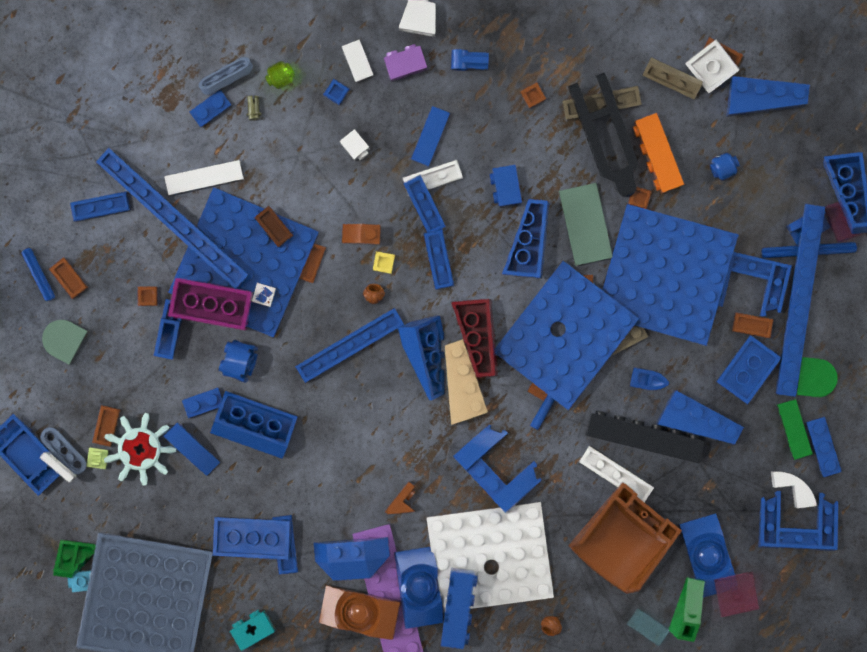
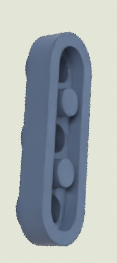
(225, 75)
(57, 444)

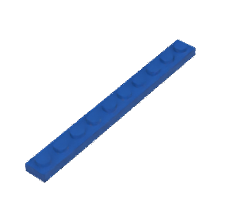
(172, 218)
(800, 300)

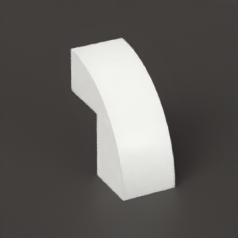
(802, 494)

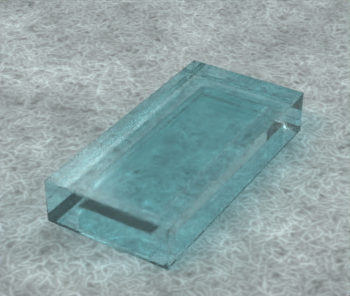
(648, 627)

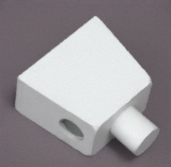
(419, 18)

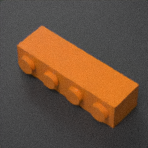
(658, 153)

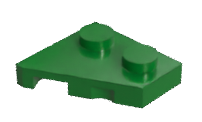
(72, 558)

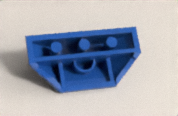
(352, 557)

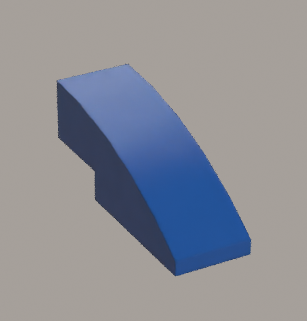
(168, 334)
(191, 448)

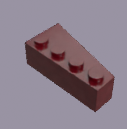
(477, 330)

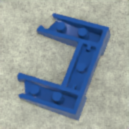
(775, 273)
(471, 460)
(823, 538)

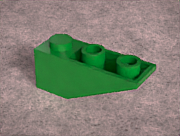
(688, 610)

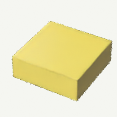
(383, 262)

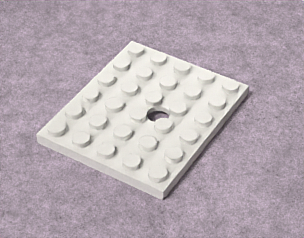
(510, 539)

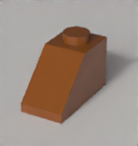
(361, 234)

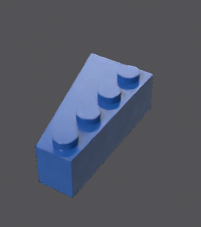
(761, 95)
(528, 249)
(692, 417)
(457, 608)

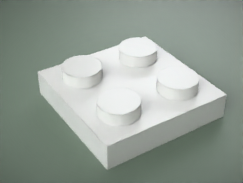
(712, 66)

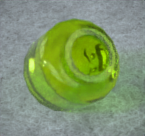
(280, 75)

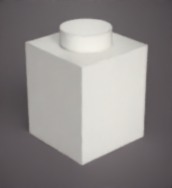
(355, 145)

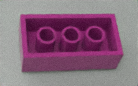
(210, 304)

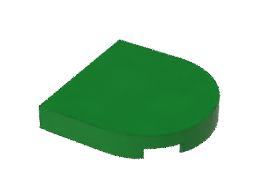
(816, 377)

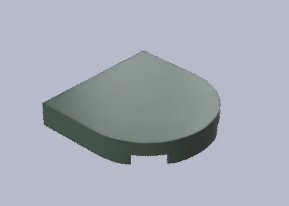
(63, 339)

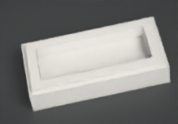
(357, 61)
(58, 466)

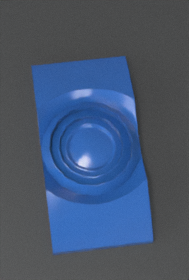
(22, 453)
(707, 551)
(419, 587)

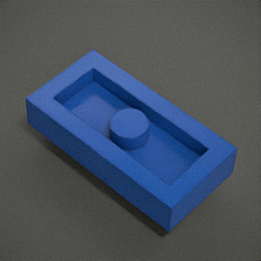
(210, 108)
(202, 402)

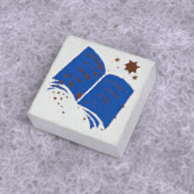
(263, 295)

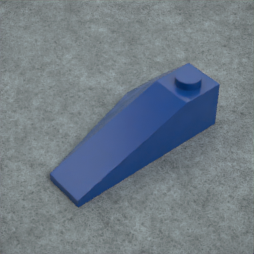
(423, 347)

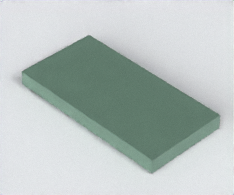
(585, 224)

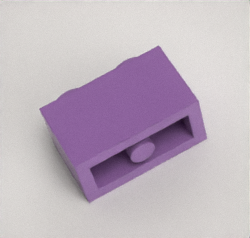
(405, 62)

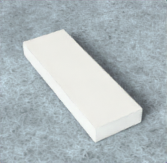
(439, 175)

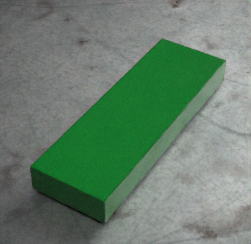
(794, 429)

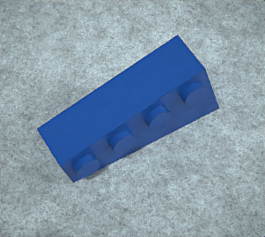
(850, 186)

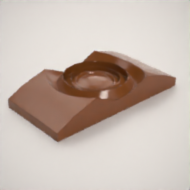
(359, 612)

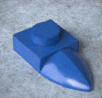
(647, 379)

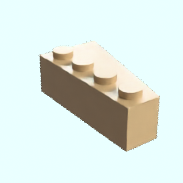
(463, 388)

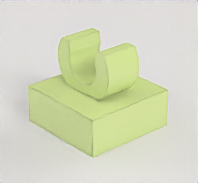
(96, 458)

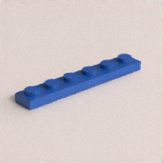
(349, 345)

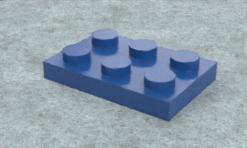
(748, 369)

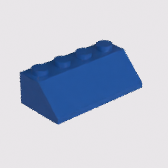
(253, 424)

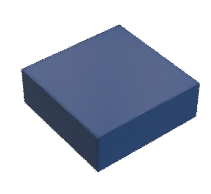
(336, 92)

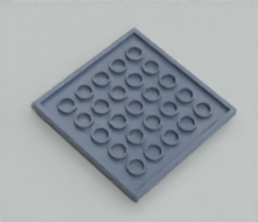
(143, 596)

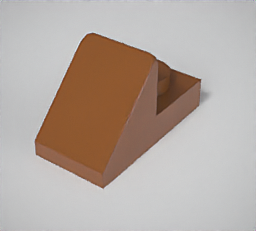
(398, 504)

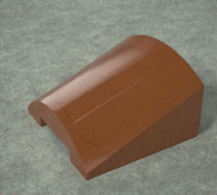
(625, 540)

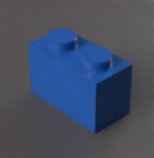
(506, 186)

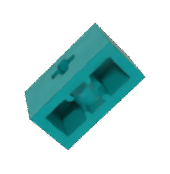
(263, 628)

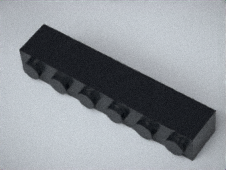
(644, 438)

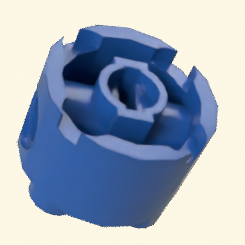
(238, 360)

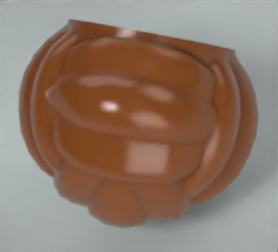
(373, 293)
(551, 625)

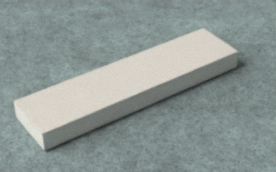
(204, 177)
(615, 473)

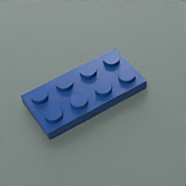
(252, 538)

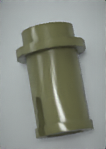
(253, 108)

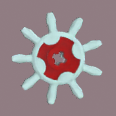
(133, 438)

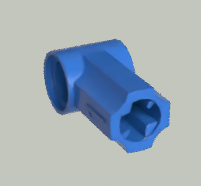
(463, 60)

